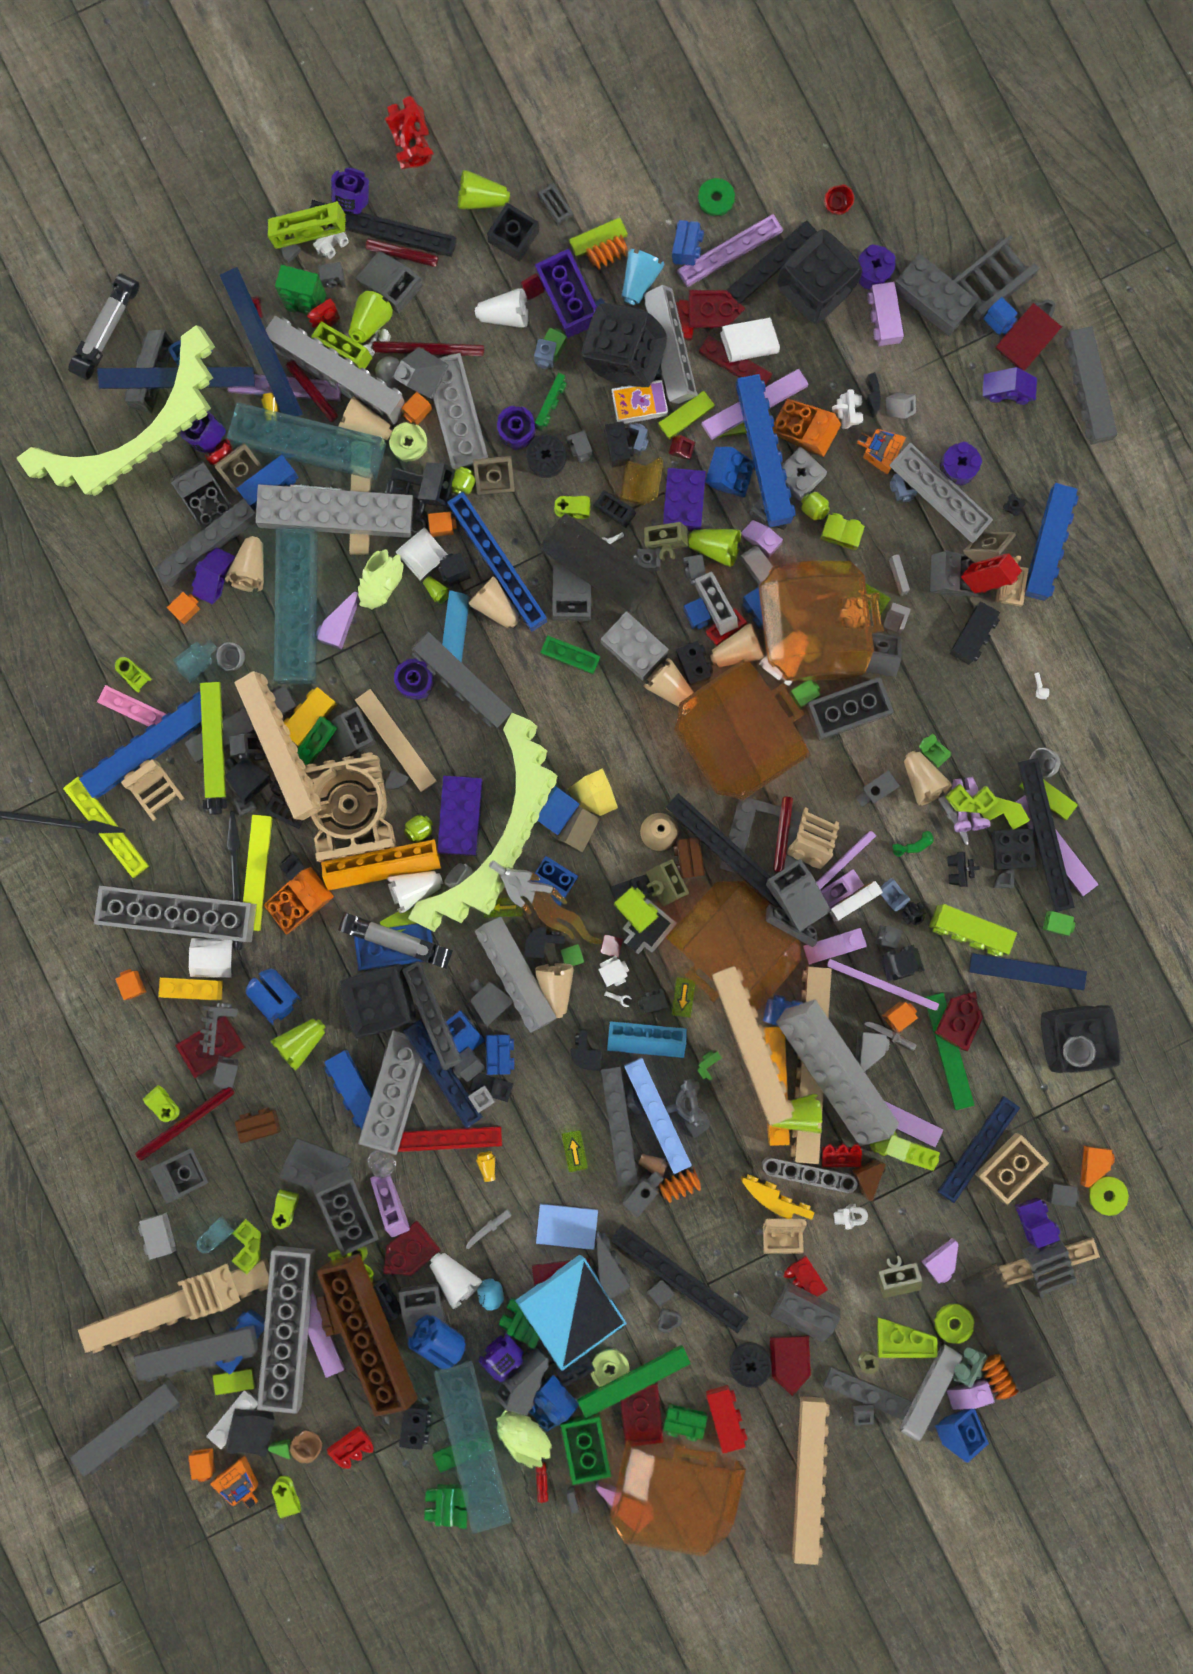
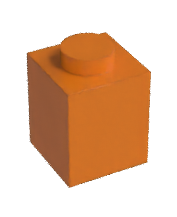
(416, 409)
(442, 524)
(184, 607)
(130, 984)
(202, 1464)

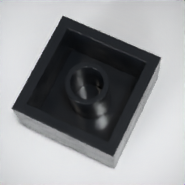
(513, 232)

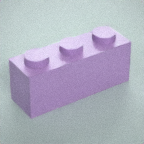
(885, 314)

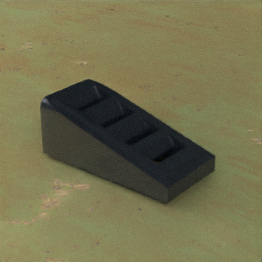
(619, 518)
(273, 799)

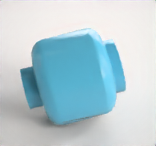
(490, 1294)

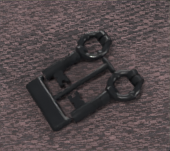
(410, 478)

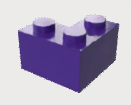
(1010, 384)
(211, 575)
(1036, 1225)

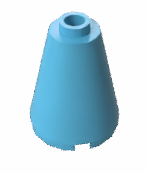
(639, 275)

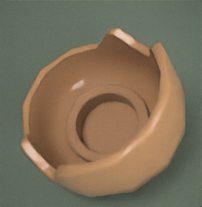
(306, 1447)

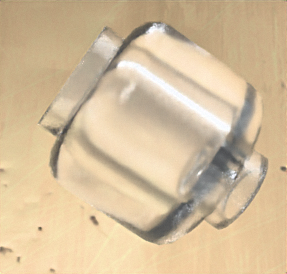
(381, 1163)

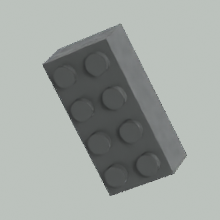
(934, 294)
(849, 708)
(344, 1210)

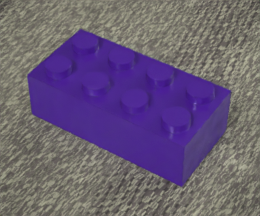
(567, 292)
(460, 816)

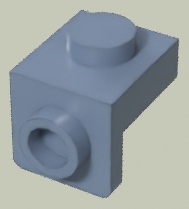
(545, 353)
(641, 441)
(898, 486)
(894, 895)

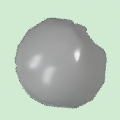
(386, 369)
(230, 656)
(1048, 761)
(458, 875)
(1079, 1051)

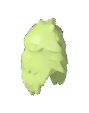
(379, 579)
(523, 1438)

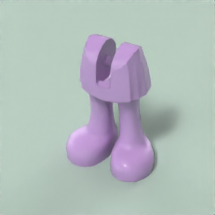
(977, 822)

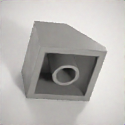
(870, 1048)

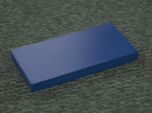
(376, 956)

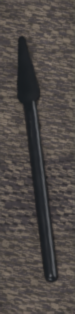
(91, 826)
(233, 845)

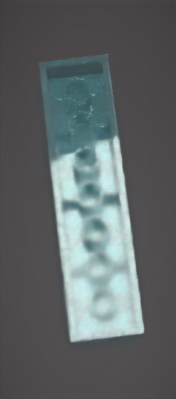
(306, 441)
(295, 606)
(472, 1447)

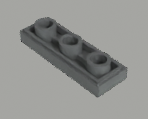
(779, 919)

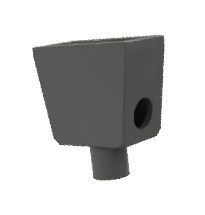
(885, 783)
(489, 1001)
(637, 1198)

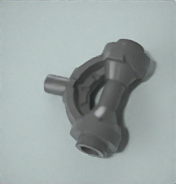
(696, 1115)

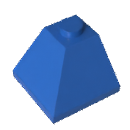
(962, 1434)

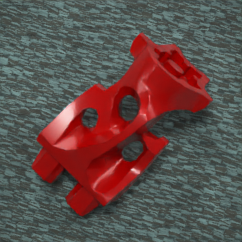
(406, 121)

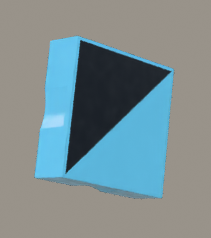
(571, 1312)

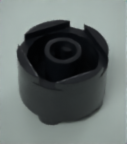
(902, 964)

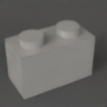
(157, 1236)

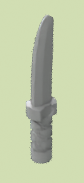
(953, 816)
(894, 1036)
(491, 1225)

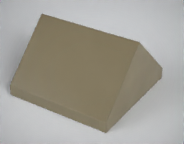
(238, 467)
(494, 475)
(988, 545)
(577, 829)

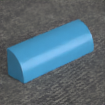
(456, 623)
(647, 1039)

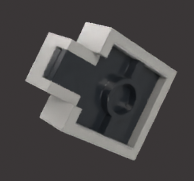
(652, 935)

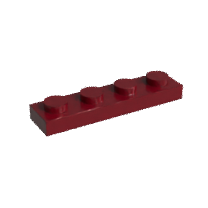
(715, 352)

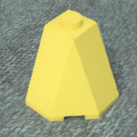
(594, 793)

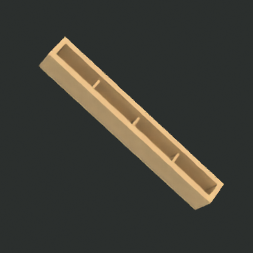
(278, 745)
(751, 1044)
(809, 1480)

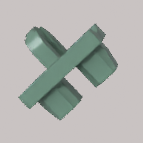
(966, 1374)

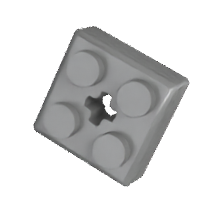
(813, 473)

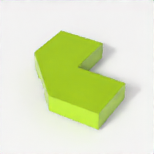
(963, 802)
(1012, 810)
(251, 1253)

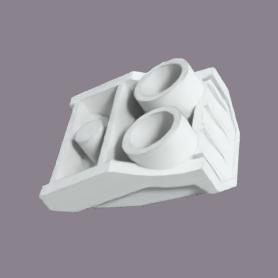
(421, 553)
(210, 958)

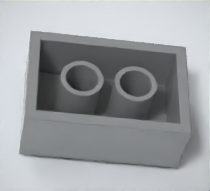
(634, 646)

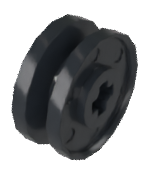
(542, 446)
(751, 1376)

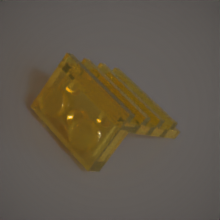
(641, 482)

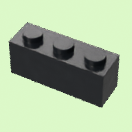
(975, 633)

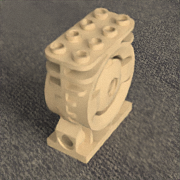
(324, 778)

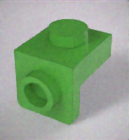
(934, 751)
(709, 1059)

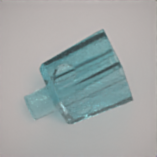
(194, 660)

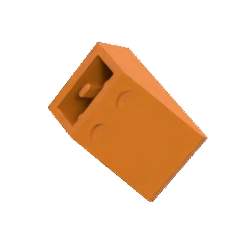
(806, 426)
(298, 900)

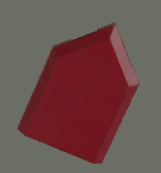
(712, 308)
(960, 1021)
(409, 1251)
(790, 1361)

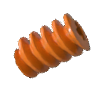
(607, 251)
(680, 1185)
(999, 1377)

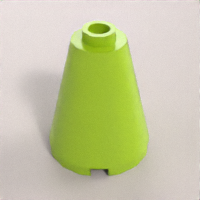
(480, 192)
(369, 316)
(716, 544)
(299, 1042)
(806, 1115)

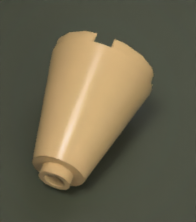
(364, 420)
(248, 566)
(495, 604)
(739, 646)
(669, 683)
(925, 778)
(659, 840)
(556, 985)

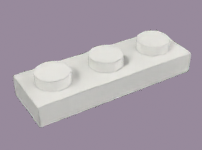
(219, 1433)

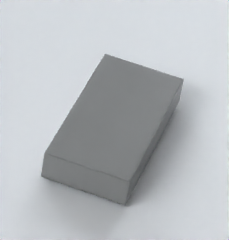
(899, 575)

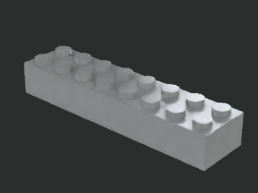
(328, 366)
(334, 511)
(175, 914)
(837, 1073)
(286, 1329)

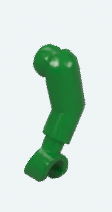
(926, 840)

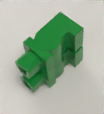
(519, 1325)
(449, 1508)

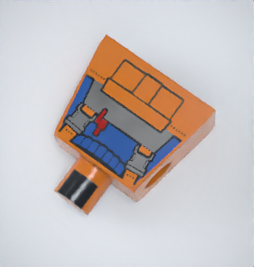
(881, 448)
(237, 1483)

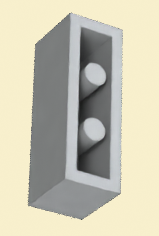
(716, 603)

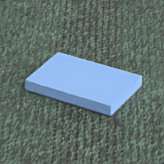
(567, 1226)

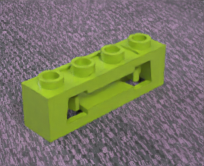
(306, 225)

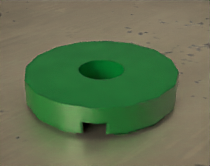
(720, 187)

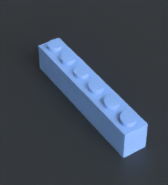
(657, 1115)

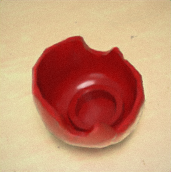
(839, 199)
(221, 451)

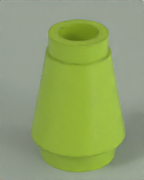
(437, 591)

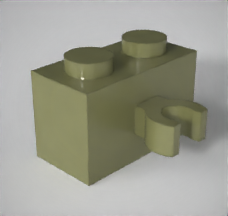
(666, 538)
(667, 883)
(899, 1279)

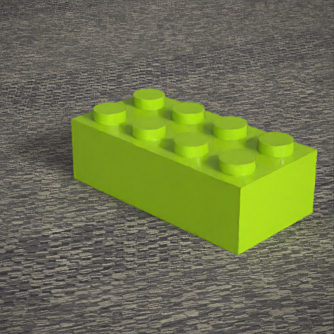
(972, 929)

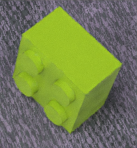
(636, 909)

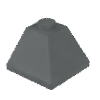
(421, 372)

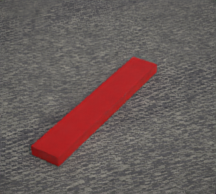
(451, 1139)

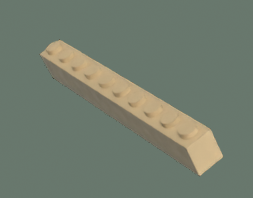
(806, 1144)
(161, 1311)

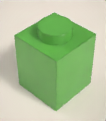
(559, 337)
(805, 693)
(1058, 923)

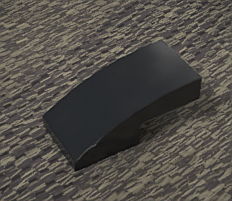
(873, 399)
(291, 866)
(639, 882)
(497, 1087)

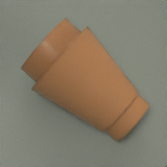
(653, 1164)

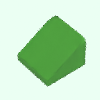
(572, 955)
(281, 1448)

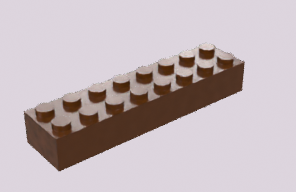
(367, 1335)

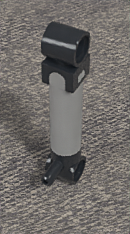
(90, 351)
(395, 940)

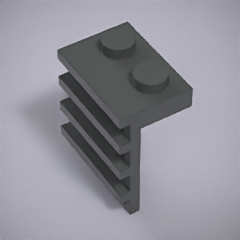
(220, 1009)
(1046, 1260)

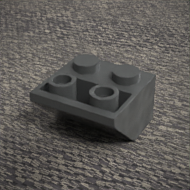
(351, 733)

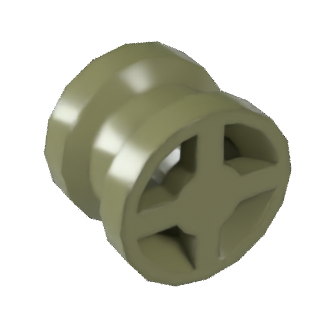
(865, 1359)

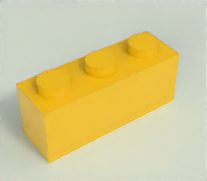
(308, 713)
(190, 988)

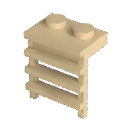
(1014, 593)
(144, 778)
(811, 848)
(783, 1236)
(218, 1290)

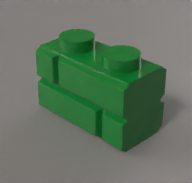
(685, 1422)

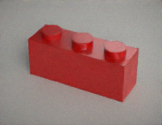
(992, 573)
(726, 1418)

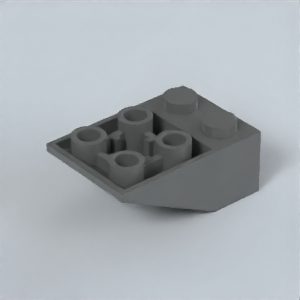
(391, 280)
(201, 494)
(946, 575)
(570, 596)
(798, 895)
(611, 1274)
(420, 1301)
(520, 1386)

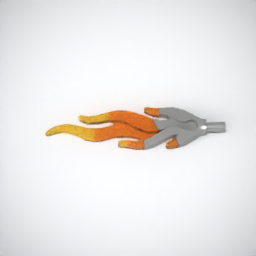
(539, 894)

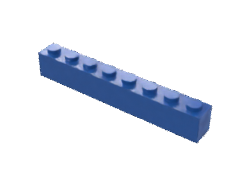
(764, 450)
(497, 561)
(145, 747)

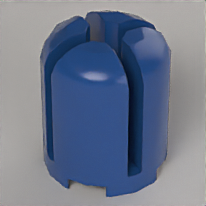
(265, 1002)
(437, 1342)

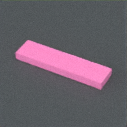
(130, 707)

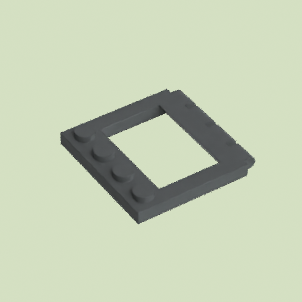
(743, 821)

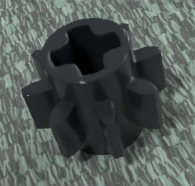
(214, 805)
(913, 913)

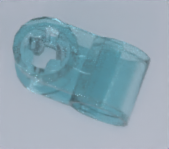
(217, 1233)

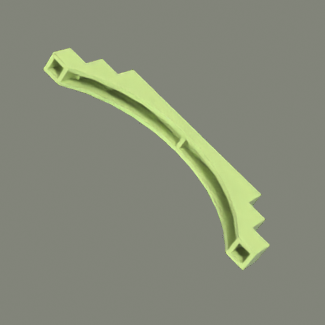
(179, 412)
(531, 794)

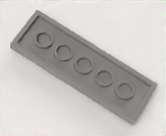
(458, 415)
(941, 492)
(392, 1095)

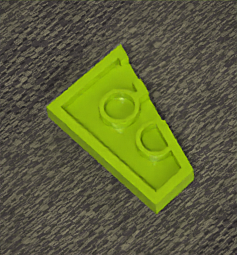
(903, 1342)

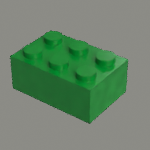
(299, 289)
(586, 1448)

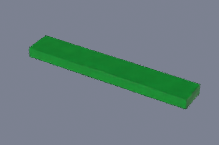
(950, 1059)
(633, 1381)

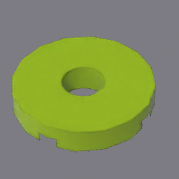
(1119, 1199)
(943, 1319)

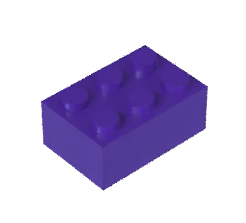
(684, 497)

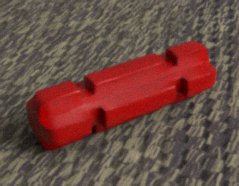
(541, 1482)

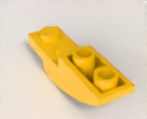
(768, 1196)

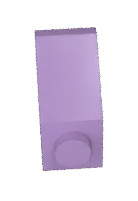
(763, 537)
(841, 888)
(942, 1261)
(970, 1398)

